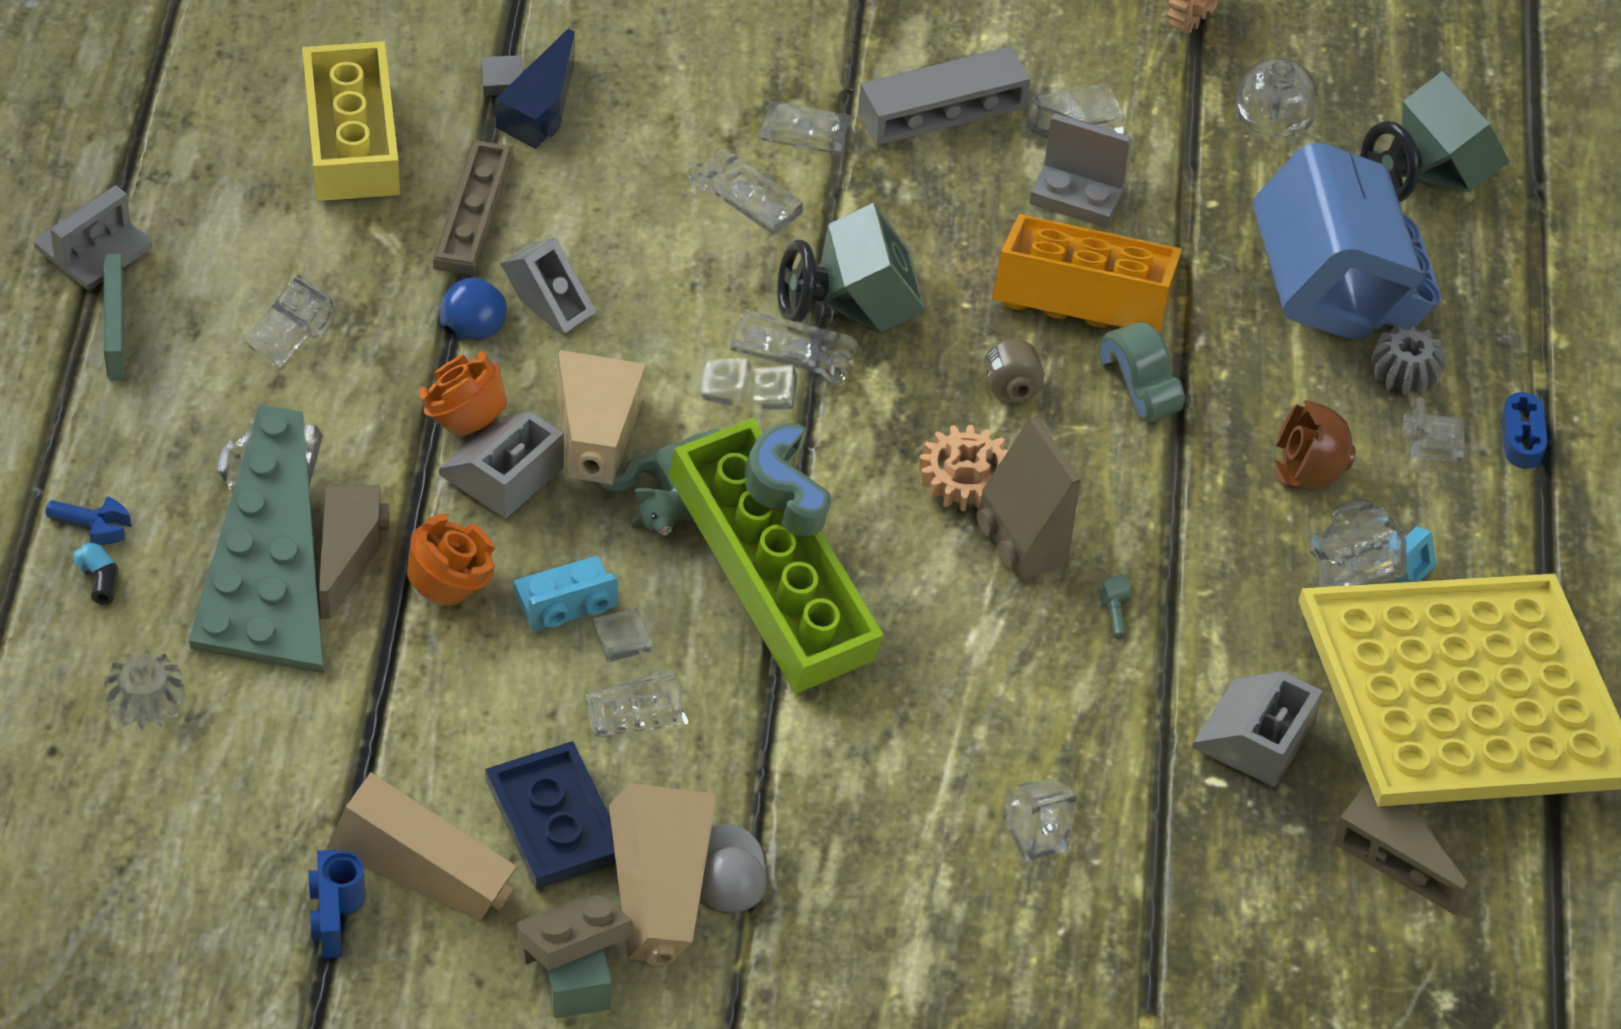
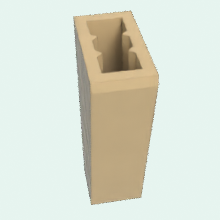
(597, 412)
(421, 850)
(660, 865)

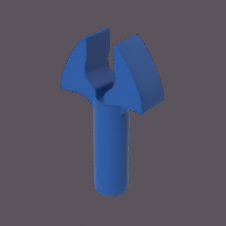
(96, 520)

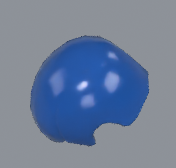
(473, 309)

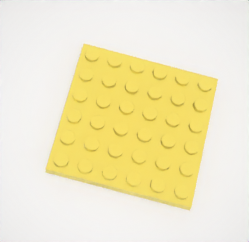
(1466, 688)

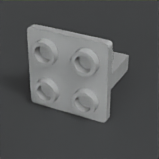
(90, 233)

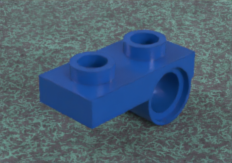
(334, 897)

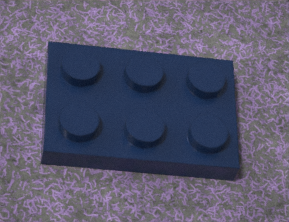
(553, 814)

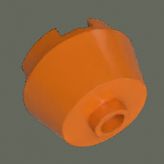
(465, 395)
(449, 560)

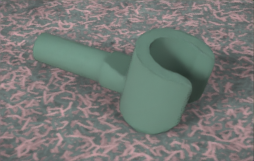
(1114, 591)

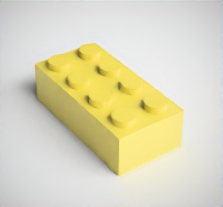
(351, 121)

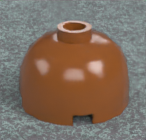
(1315, 447)

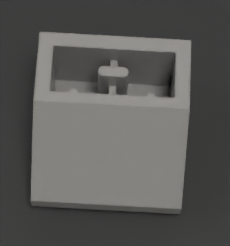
(507, 461)
(1260, 724)

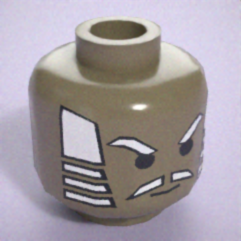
(1013, 371)

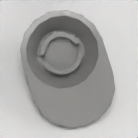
(733, 870)

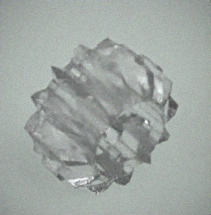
(144, 690)

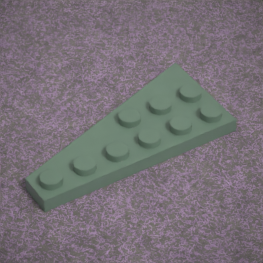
(263, 571)

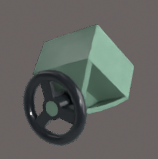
(1439, 141)
(861, 274)

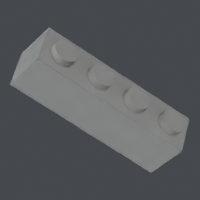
(943, 95)

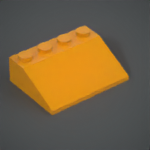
(1085, 274)

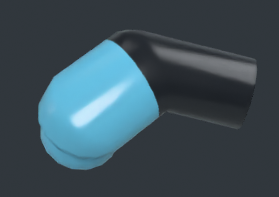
(95, 559)

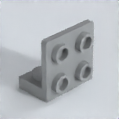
(1083, 171)

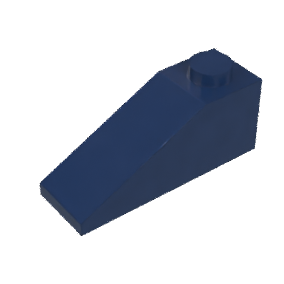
(536, 99)

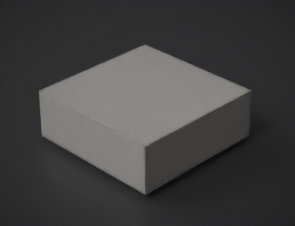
(499, 73)

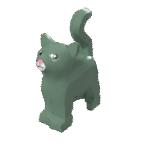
(657, 508)

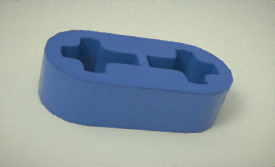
(1515, 429)

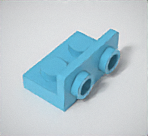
(566, 593)

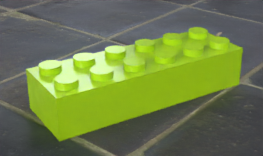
(784, 580)

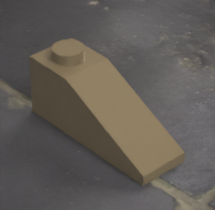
(349, 539)
(1402, 848)

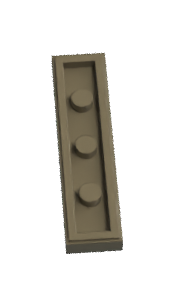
(473, 208)

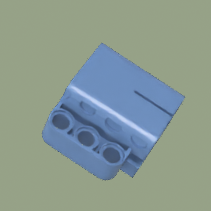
(1343, 245)

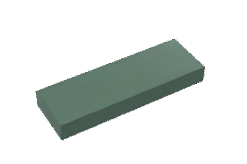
(114, 317)

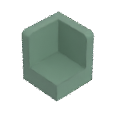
(581, 986)

